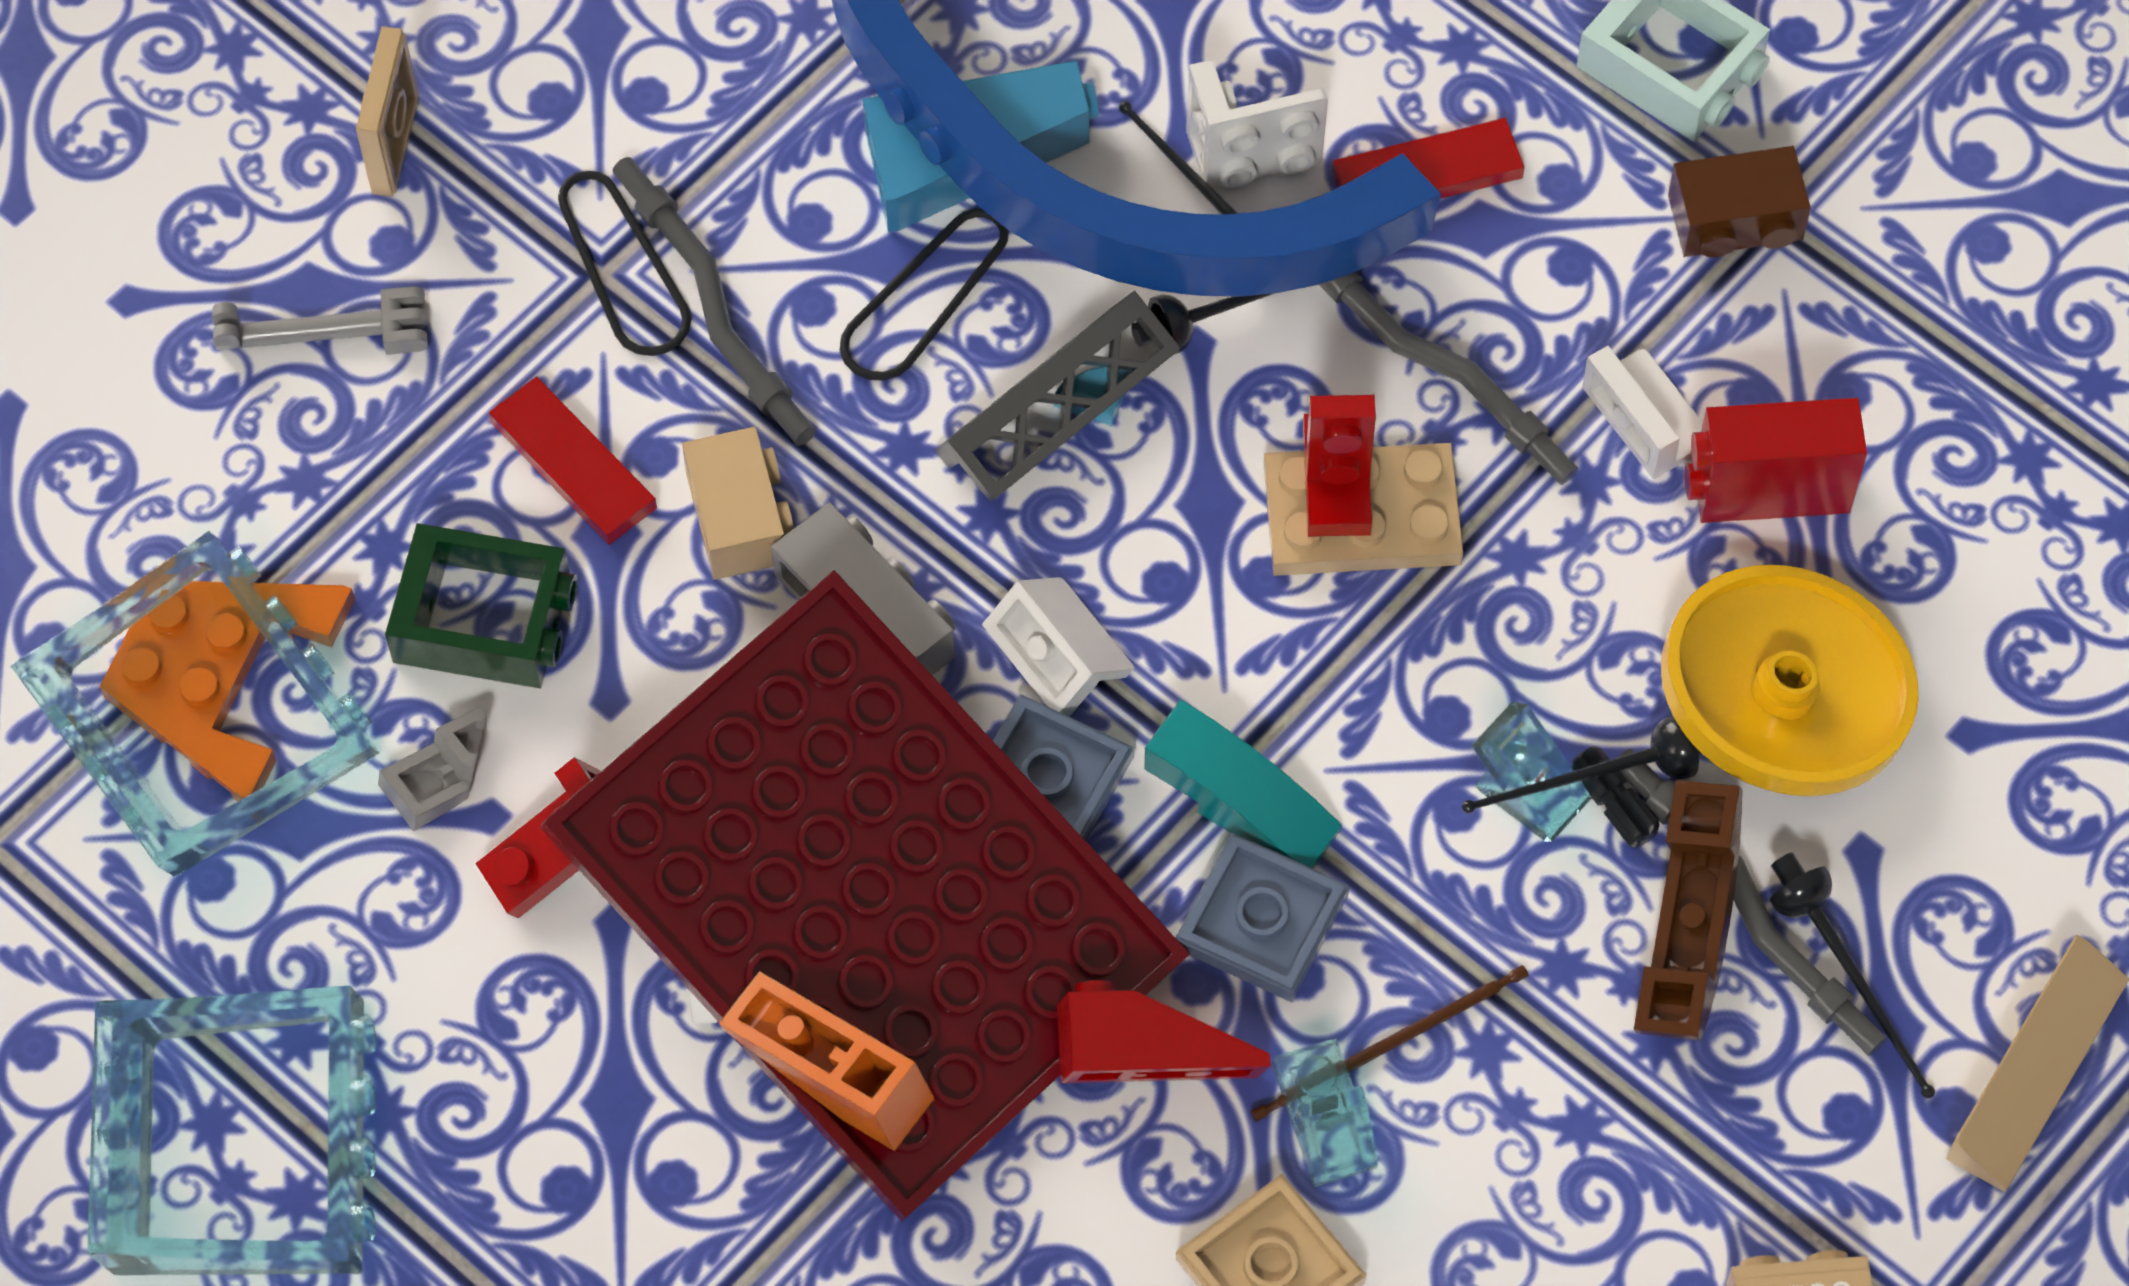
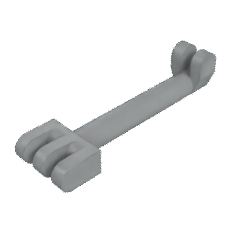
(397, 321)

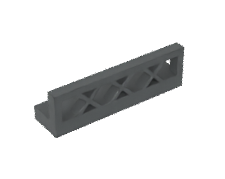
(1042, 379)

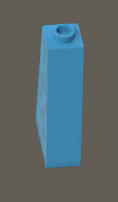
(1038, 106)

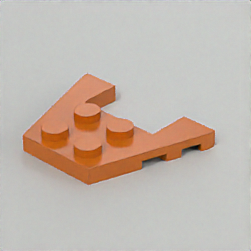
(190, 661)

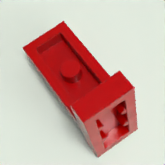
(1338, 464)
(528, 861)

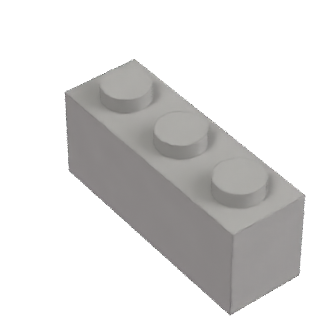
(843, 544)

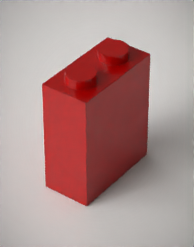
(1777, 460)

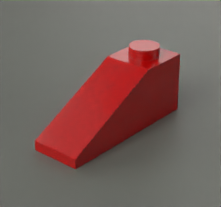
(1137, 1038)

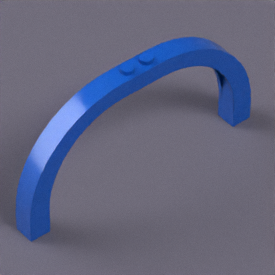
(1112, 236)

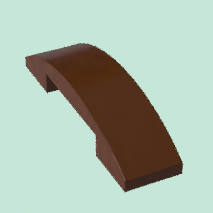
(1694, 911)

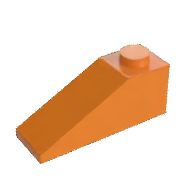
(830, 1060)

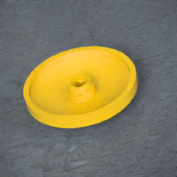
(1789, 680)

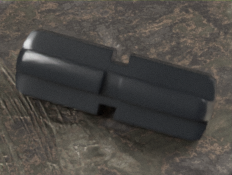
(1623, 805)

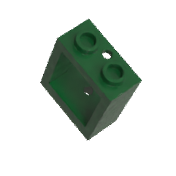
(419, 646)

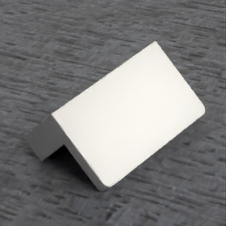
(1642, 408)
(1055, 642)

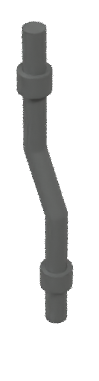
(765, 388)
(1523, 429)
(1827, 997)

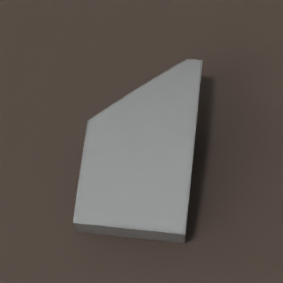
(437, 775)

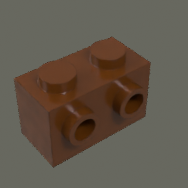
(1739, 202)

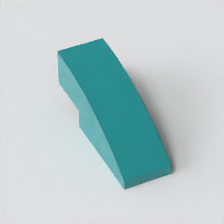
(1239, 786)

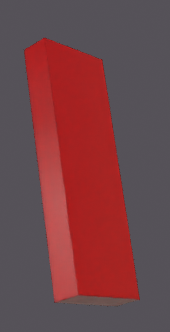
(1450, 160)
(572, 460)

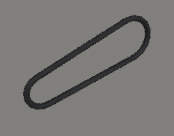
(593, 274)
(901, 277)

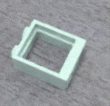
(1688, 112)

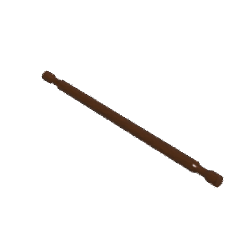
(1412, 1031)

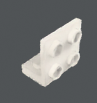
(1251, 140)

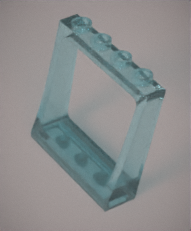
(49, 680)
(123, 1133)

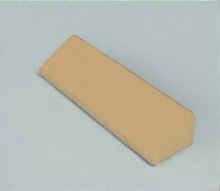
(2038, 1065)

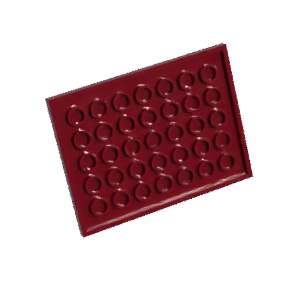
(876, 857)

